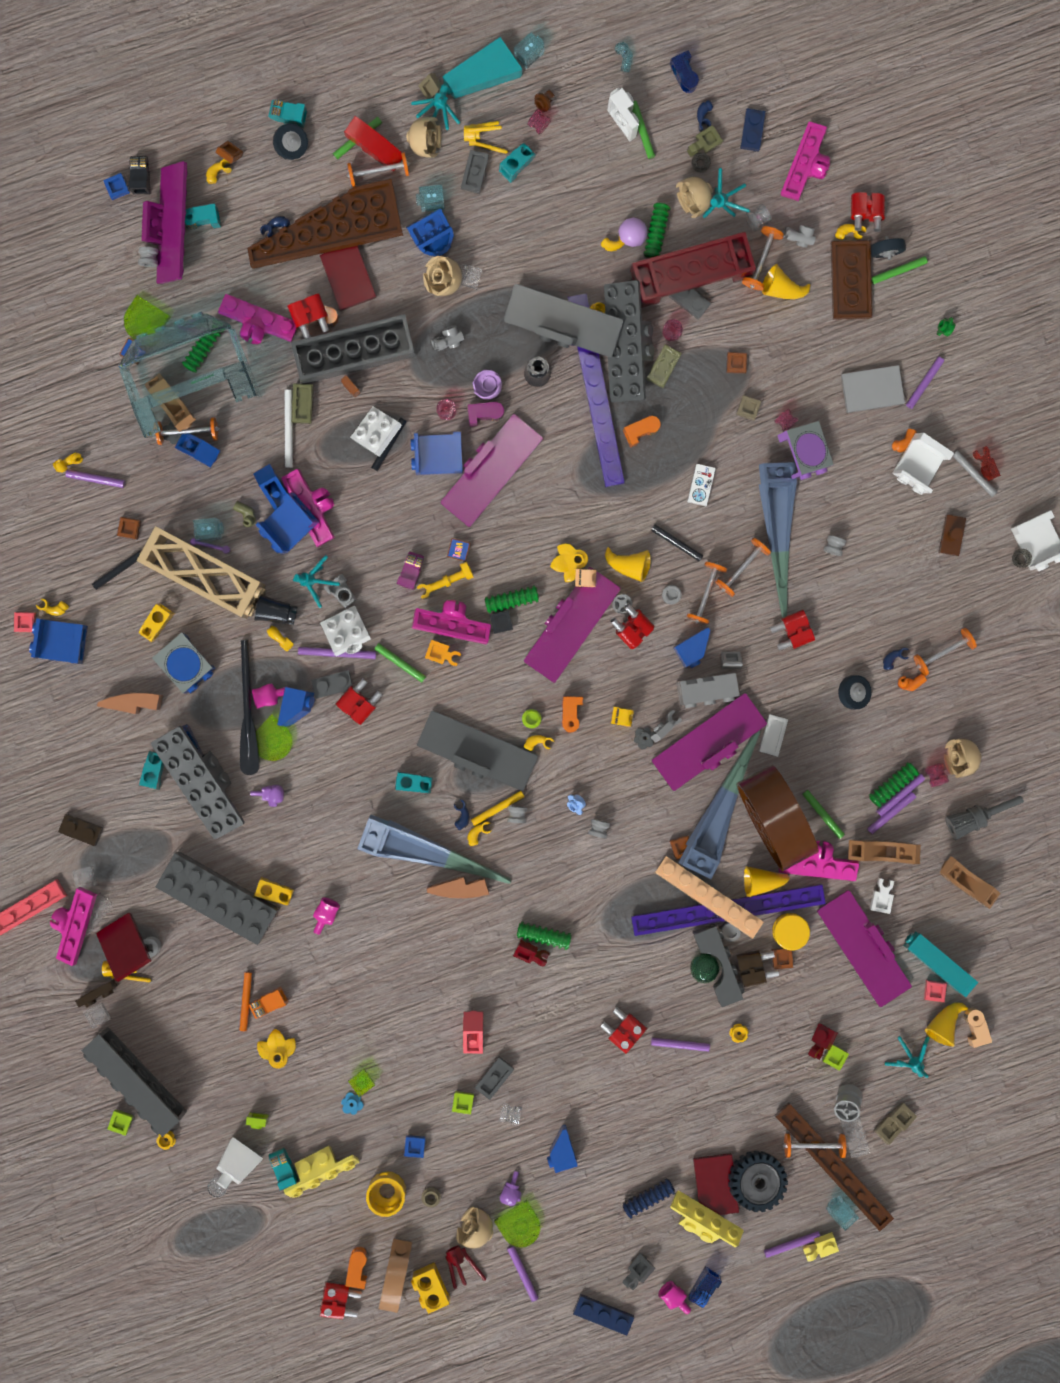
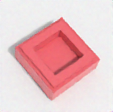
(24, 621)
(935, 990)

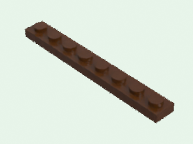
(835, 1167)

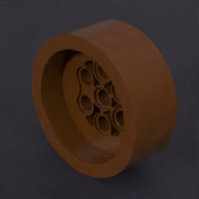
(777, 817)

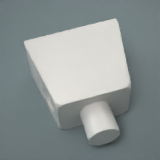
(236, 1163)

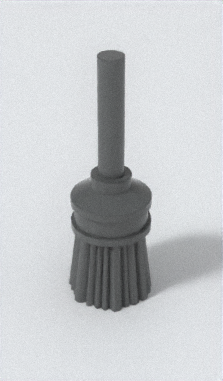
(976, 817)

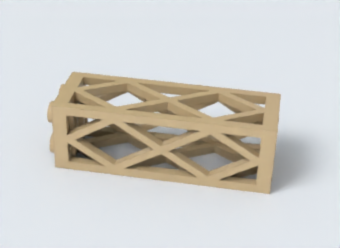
(156, 549)

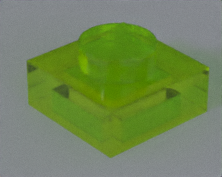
(361, 1082)

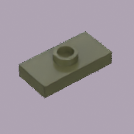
(664, 366)
(302, 403)

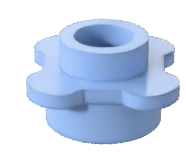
(576, 803)

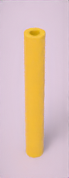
(497, 808)

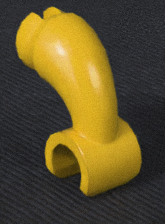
(213, 170)
(847, 228)
(612, 245)
(61, 465)
(56, 610)
(275, 634)
(536, 739)
(472, 836)

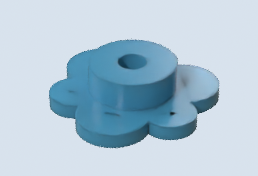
(351, 1098)

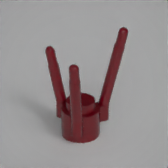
(455, 1255)

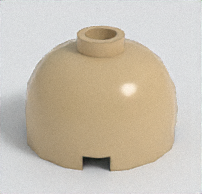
(424, 137)
(694, 195)
(442, 276)
(962, 757)
(476, 1228)

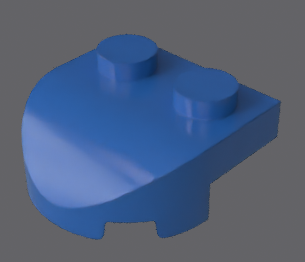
(432, 233)

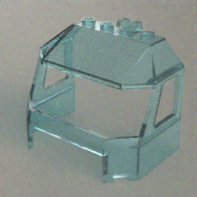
(166, 338)

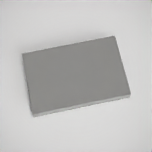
(872, 389)

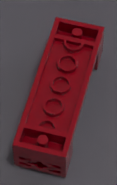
(693, 267)

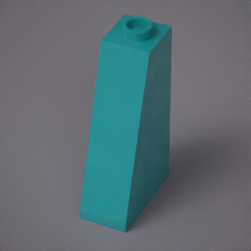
(483, 70)
(940, 963)

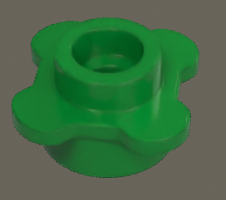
(946, 327)

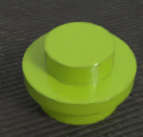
(531, 718)

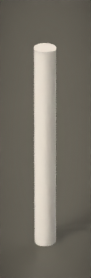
(288, 430)

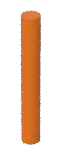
(245, 1001)

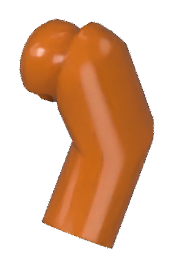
(911, 684)

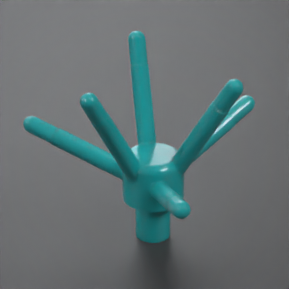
(440, 102)
(721, 199)
(309, 580)
(915, 1063)

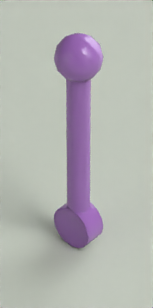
(225, 549)

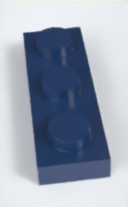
(603, 1314)

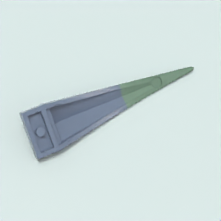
(777, 499)
(708, 838)
(395, 841)

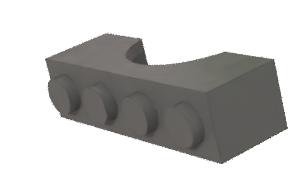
(726, 988)

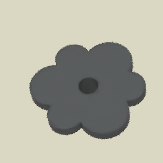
(172, 438)
(640, 733)

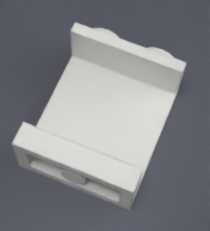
(921, 462)
(1040, 539)

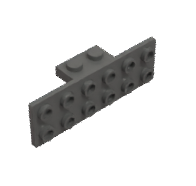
(563, 321)
(633, 344)
(477, 751)
(200, 781)

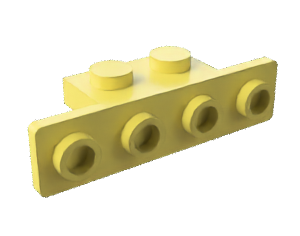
(317, 1169)
(704, 1221)

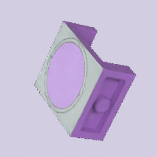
(808, 449)

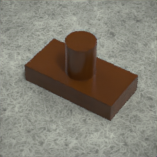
(952, 535)

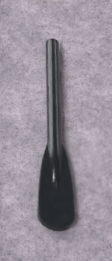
(248, 740)

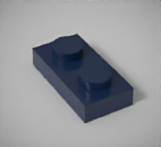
(752, 129)

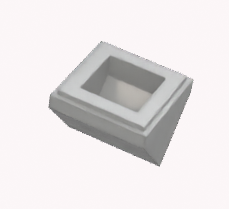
(731, 660)

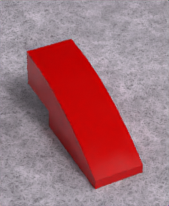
(372, 142)

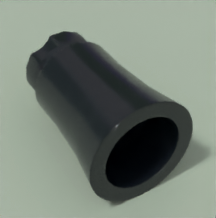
(535, 378)
(275, 611)

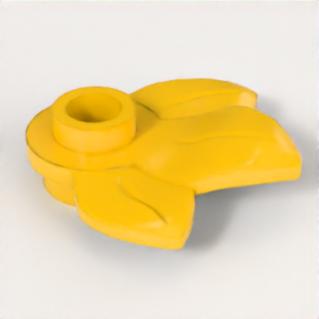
(566, 561)
(275, 1046)

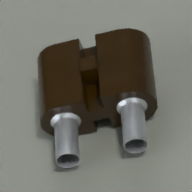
(752, 967)

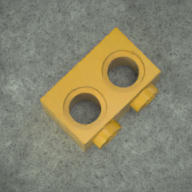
(435, 1286)

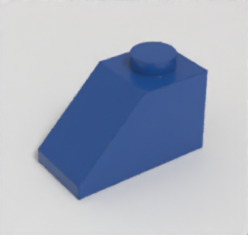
(197, 449)
(270, 485)
(693, 648)
(295, 706)
(561, 1152)

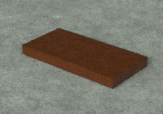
(851, 279)

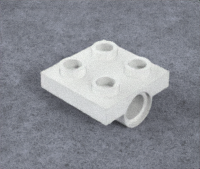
(376, 431)
(346, 631)

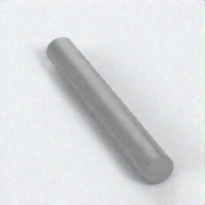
(974, 473)

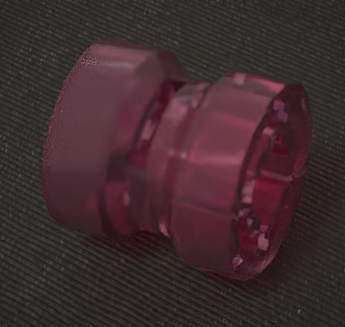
(936, 775)

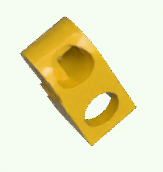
(156, 622)
(622, 716)
(273, 891)

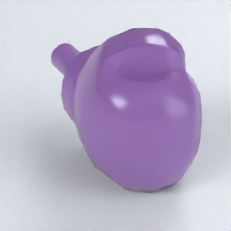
(273, 794)
(510, 1193)

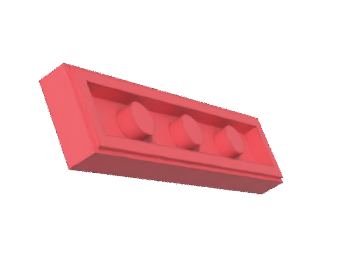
(31, 906)

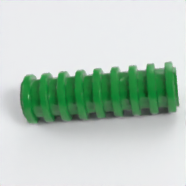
(656, 230)
(200, 351)
(511, 599)
(893, 784)
(544, 935)

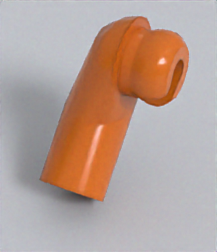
(900, 446)

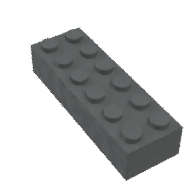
(353, 349)
(217, 897)
(134, 1082)

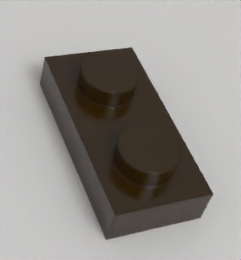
(80, 829)
(90, 998)

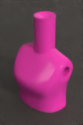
(267, 695)
(325, 914)
(674, 1297)

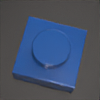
(116, 186)
(414, 1146)

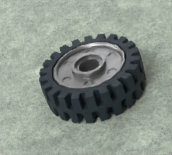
(770, 1188)

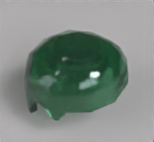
(704, 968)

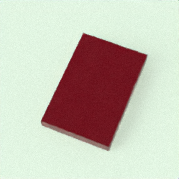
(348, 277)
(123, 947)
(712, 1183)

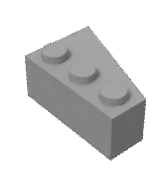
(708, 690)

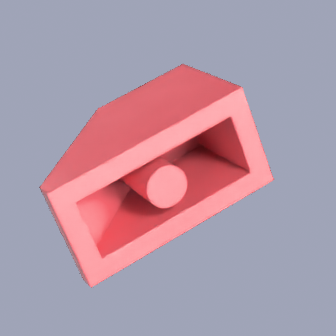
(473, 1032)

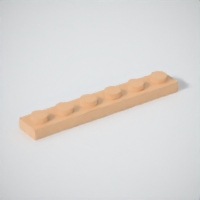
(709, 897)

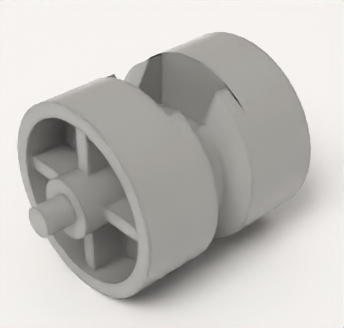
(848, 1103)

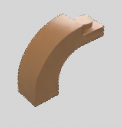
(175, 409)
(884, 851)
(969, 883)
(395, 1275)

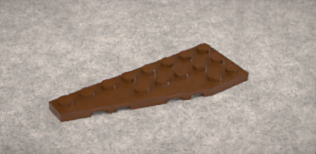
(356, 218)

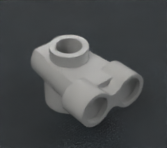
(803, 236)
(451, 338)
(337, 591)

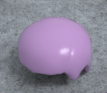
(633, 232)
(487, 384)

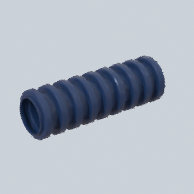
(648, 1198)

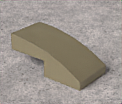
(894, 1123)

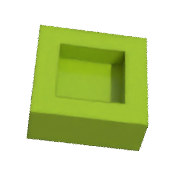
(835, 1057)
(462, 1102)
(257, 1120)
(120, 1122)

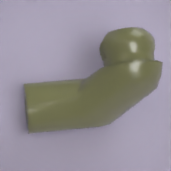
(247, 512)

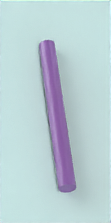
(329, 652)

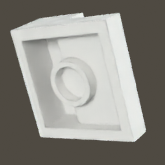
(620, 109)

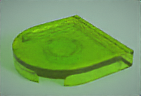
(143, 318)
(273, 740)
(519, 1225)

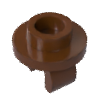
(543, 101)

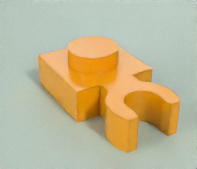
(439, 652)

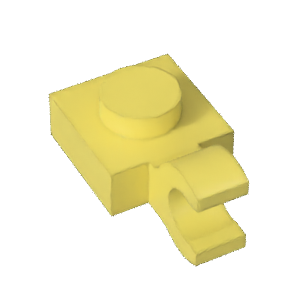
(823, 1246)

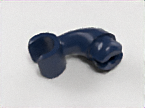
(702, 110)
(279, 221)
(890, 658)
(464, 818)

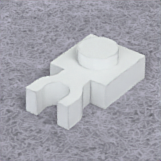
(881, 899)

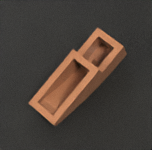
(132, 702)
(459, 888)

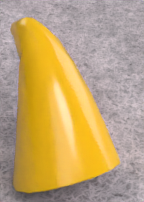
(781, 286)
(633, 566)
(761, 881)
(943, 1025)

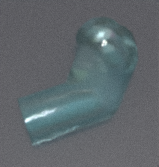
(627, 55)

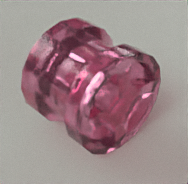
(539, 121)
(672, 334)
(447, 412)
(786, 420)

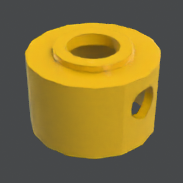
(386, 1206)

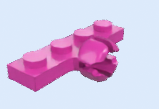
(807, 162)
(256, 320)
(314, 501)
(451, 623)
(825, 865)
(73, 925)

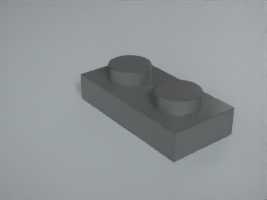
(474, 171)
(691, 302)
(331, 684)
(494, 1078)

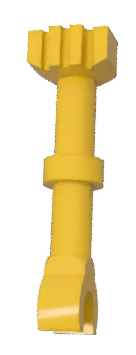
(447, 580)

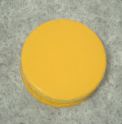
(791, 931)

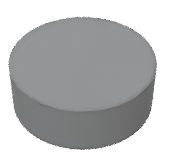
(671, 594)
(730, 932)

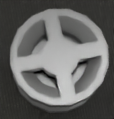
(148, 257)
(834, 545)
(619, 603)
(517, 814)
(599, 828)
(153, 944)

